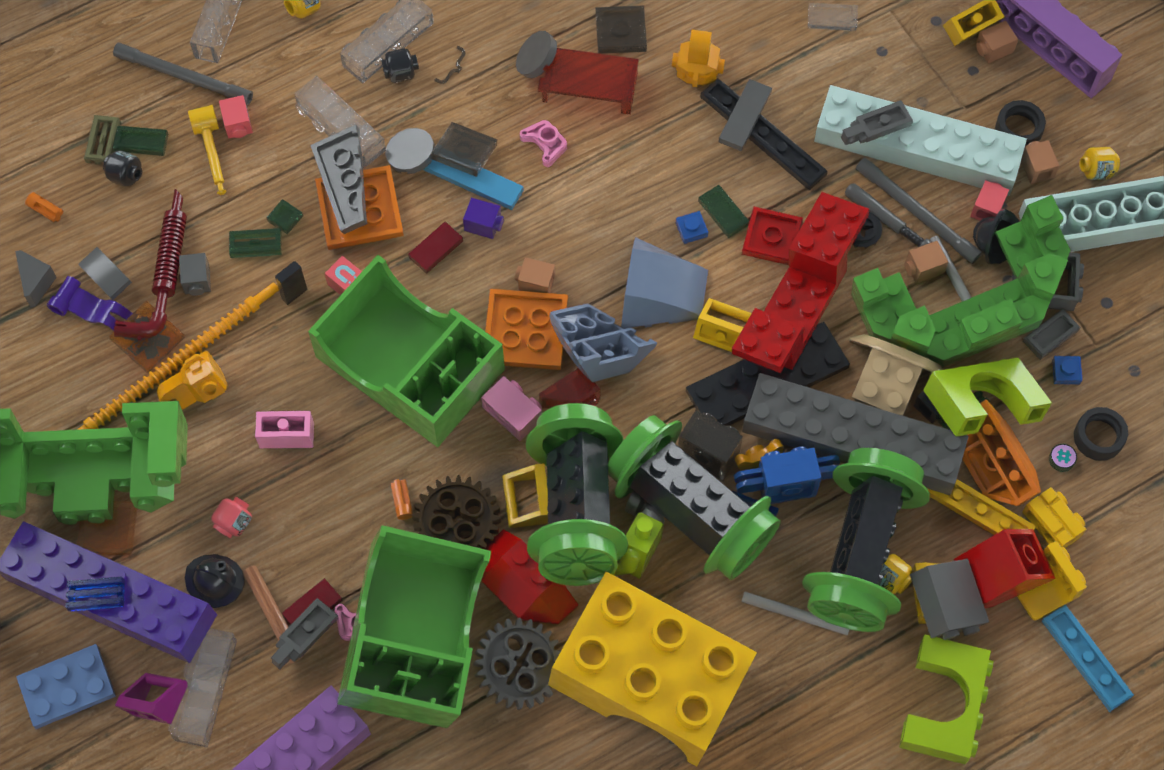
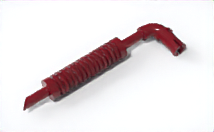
(164, 276)

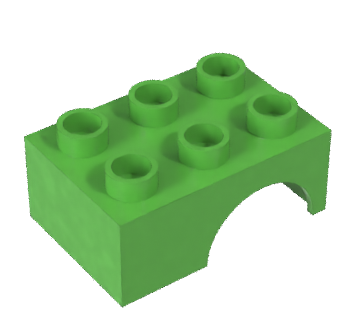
(405, 354)
(413, 628)

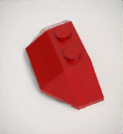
(521, 587)

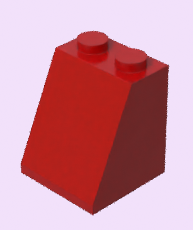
(1008, 565)

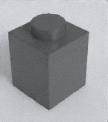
(195, 274)

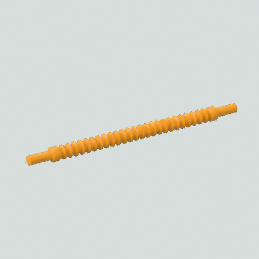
(251, 305)

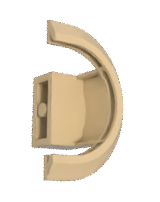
(889, 374)

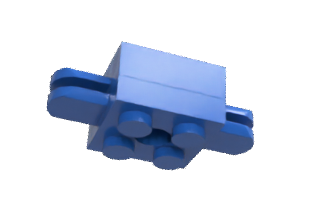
(787, 475)

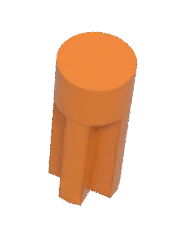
(44, 207)
(401, 499)

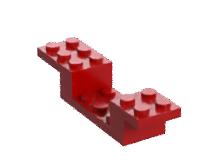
(814, 273)

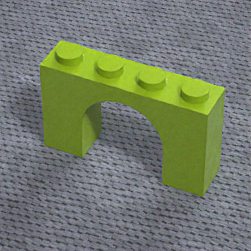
(1007, 379)
(969, 669)

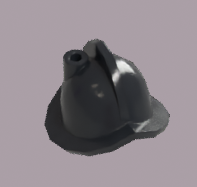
(985, 235)
(214, 580)

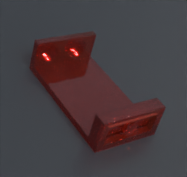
(591, 77)

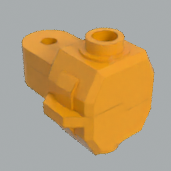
(698, 60)
(197, 381)

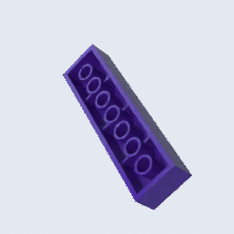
(150, 610)

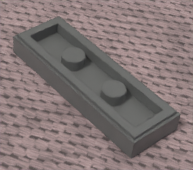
(745, 115)

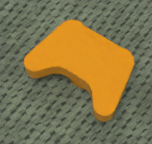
(752, 456)

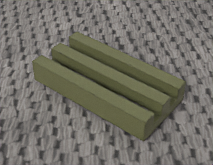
(98, 158)

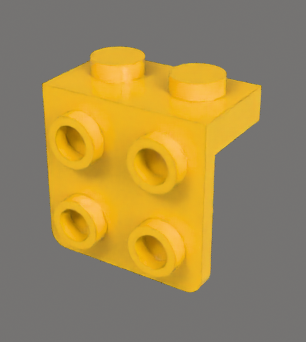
(1061, 591)

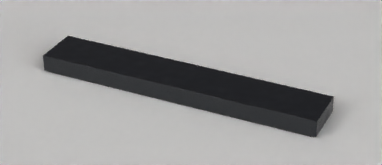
(768, 137)

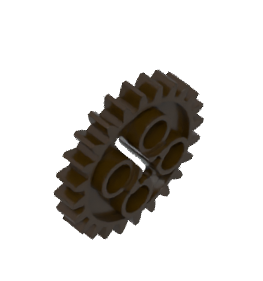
(465, 496)

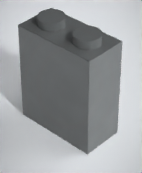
(949, 599)

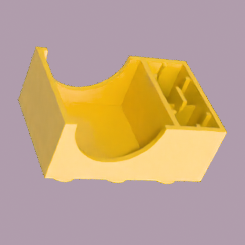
(651, 666)

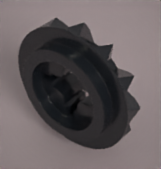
(872, 234)

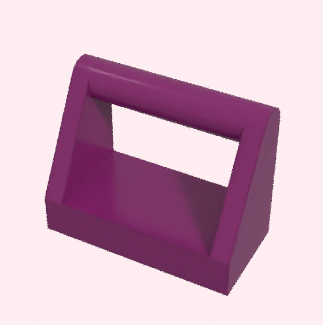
(160, 710)

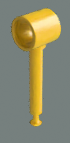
(205, 122)

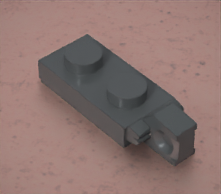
(877, 123)
(303, 633)

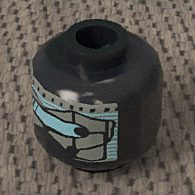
(122, 168)

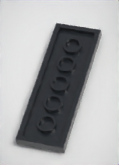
(729, 391)

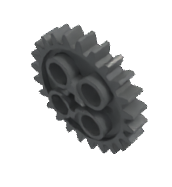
(497, 650)

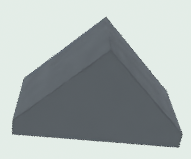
(35, 277)

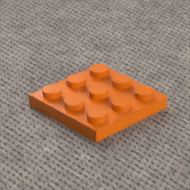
(381, 211)
(524, 327)

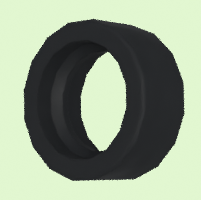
(1024, 109)
(1105, 415)

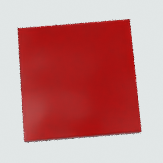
(771, 235)

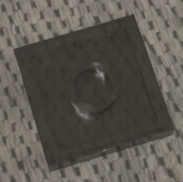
(621, 29)
(464, 149)

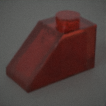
(571, 389)

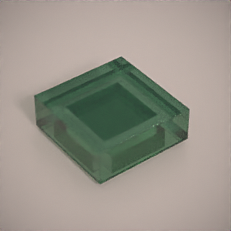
(284, 216)

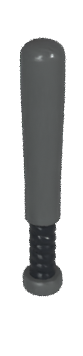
(864, 199)

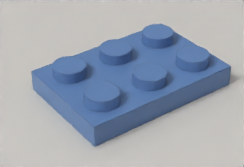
(65, 686)

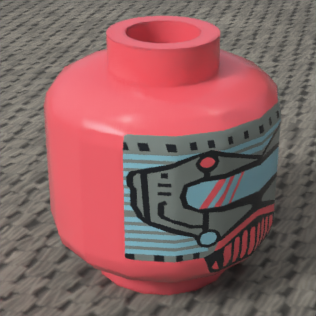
(231, 517)

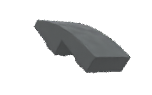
(105, 273)

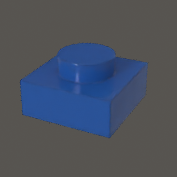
(691, 227)
(1067, 370)

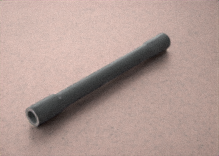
(136, 56)
(959, 244)

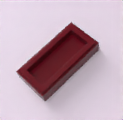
(435, 247)
(322, 591)

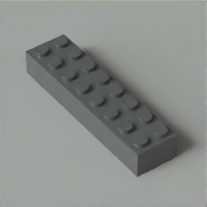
(839, 426)

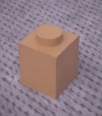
(996, 42)
(1039, 161)
(926, 262)
(535, 276)

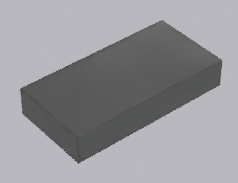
(1051, 334)

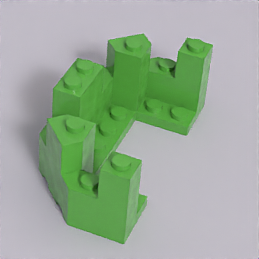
(1037, 259)
(92, 463)

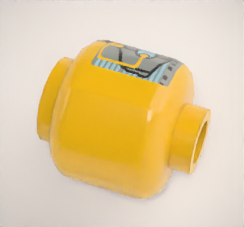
(302, 8)
(1099, 163)
(896, 574)

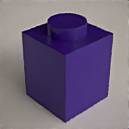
(483, 218)

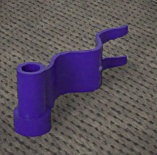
(85, 305)

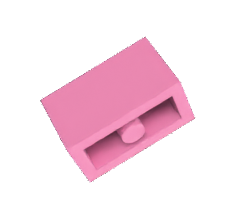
(512, 407)
(284, 429)

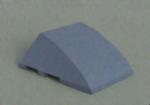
(661, 288)
(597, 343)

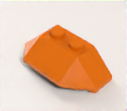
(1000, 461)

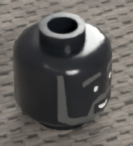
(399, 65)

